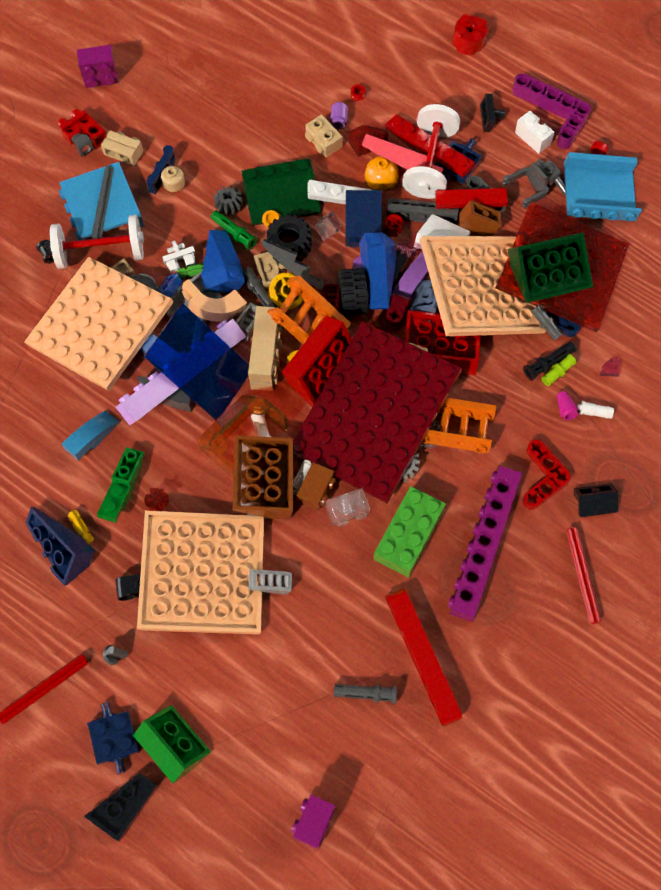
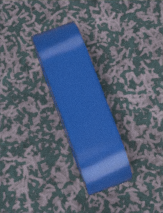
(170, 285)

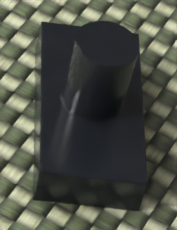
(489, 113)

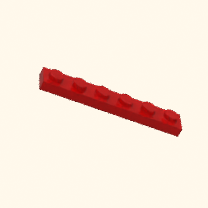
(421, 140)

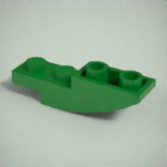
(122, 485)

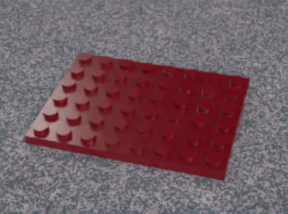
(375, 411)

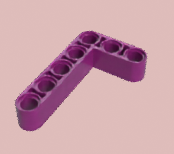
(557, 102)

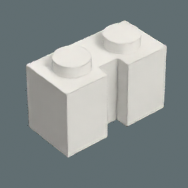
(534, 134)

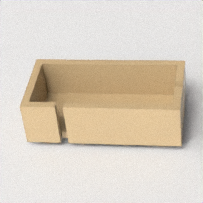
(265, 351)

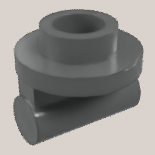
(113, 654)

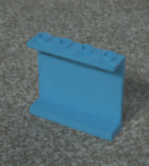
(600, 186)
(83, 196)

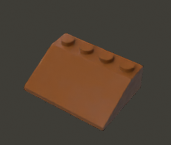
(263, 476)

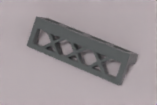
(419, 211)

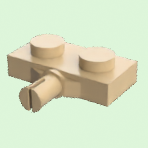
(267, 268)

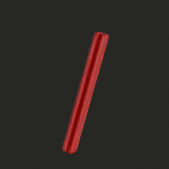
(583, 576)
(43, 688)

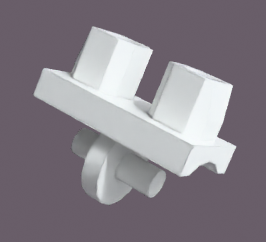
(186, 254)

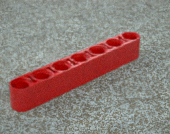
(424, 657)

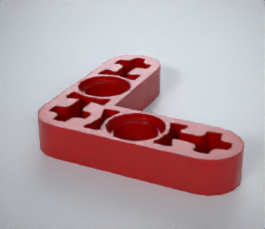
(550, 480)

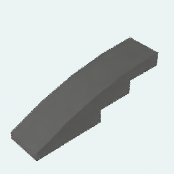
(287, 259)

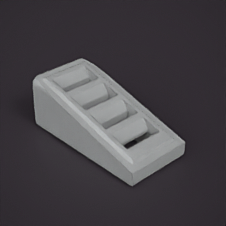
(247, 330)
(282, 586)

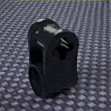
(127, 587)

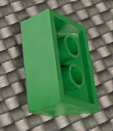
(171, 743)

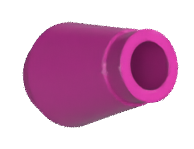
(567, 407)

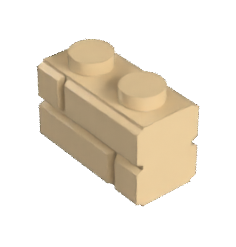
(122, 147)

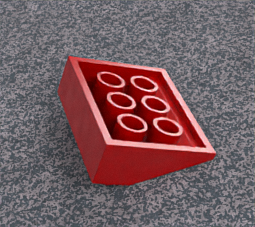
(428, 331)
(317, 359)

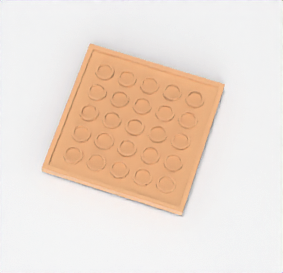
(464, 284)
(99, 323)
(199, 573)

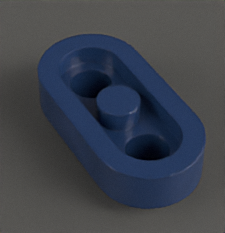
(563, 324)

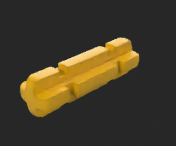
(80, 527)

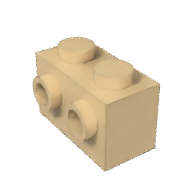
(323, 136)

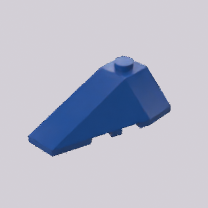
(221, 267)
(379, 267)

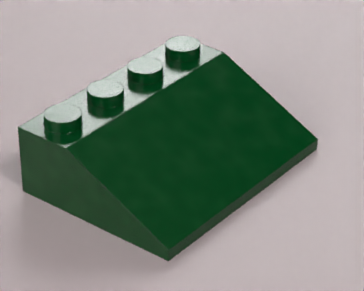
(281, 189)
(551, 267)

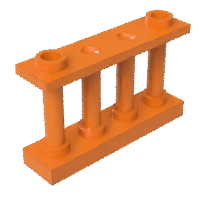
(311, 299)
(465, 410)

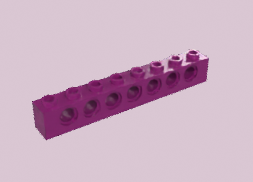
(509, 480)

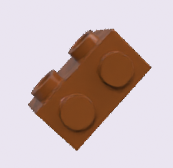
(480, 219)
(315, 486)

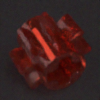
(156, 499)

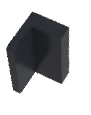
(596, 500)

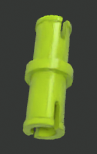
(558, 370)

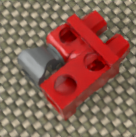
(83, 131)

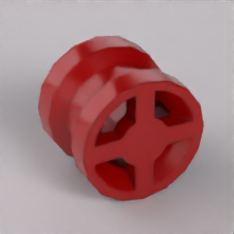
(393, 220)

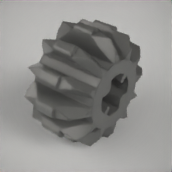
(228, 200)

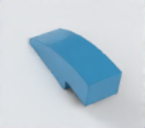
(89, 435)

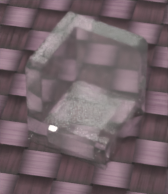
(327, 225)

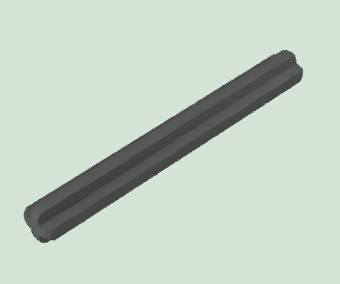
(102, 203)

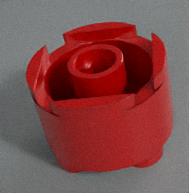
(470, 34)

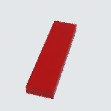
(461, 197)

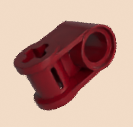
(397, 309)

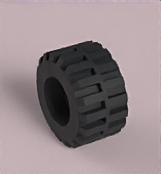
(293, 227)
(353, 291)

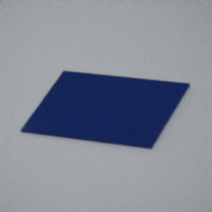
(198, 362)

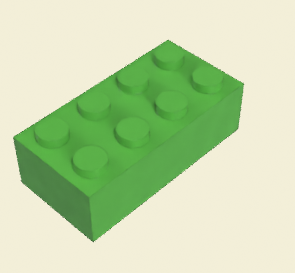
(409, 531)

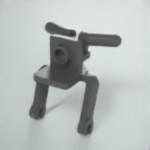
(539, 179)

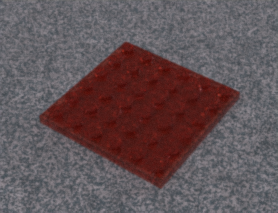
(605, 261)

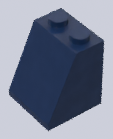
(362, 215)

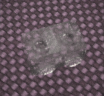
(347, 507)

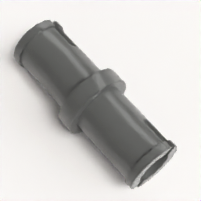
(546, 322)

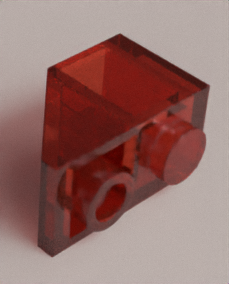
(357, 135)

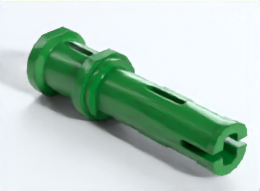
(240, 233)

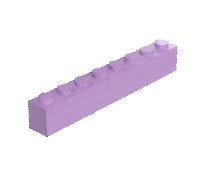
(160, 387)

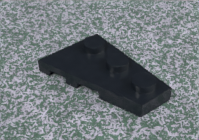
(121, 809)

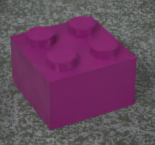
(97, 66)
(313, 822)

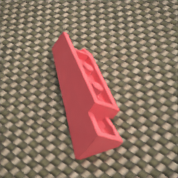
(397, 154)

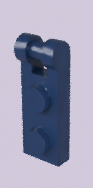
(168, 159)

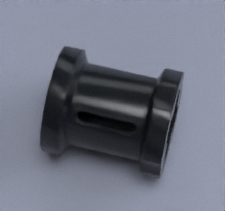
(45, 251)

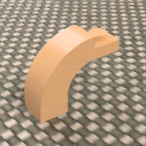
(213, 309)

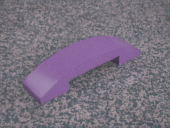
(412, 277)

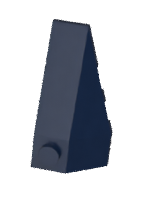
(62, 547)

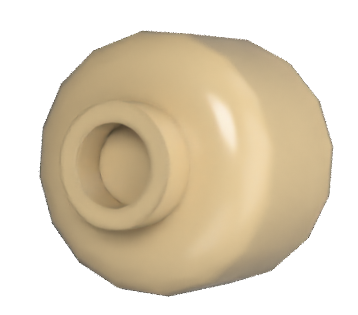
(173, 178)

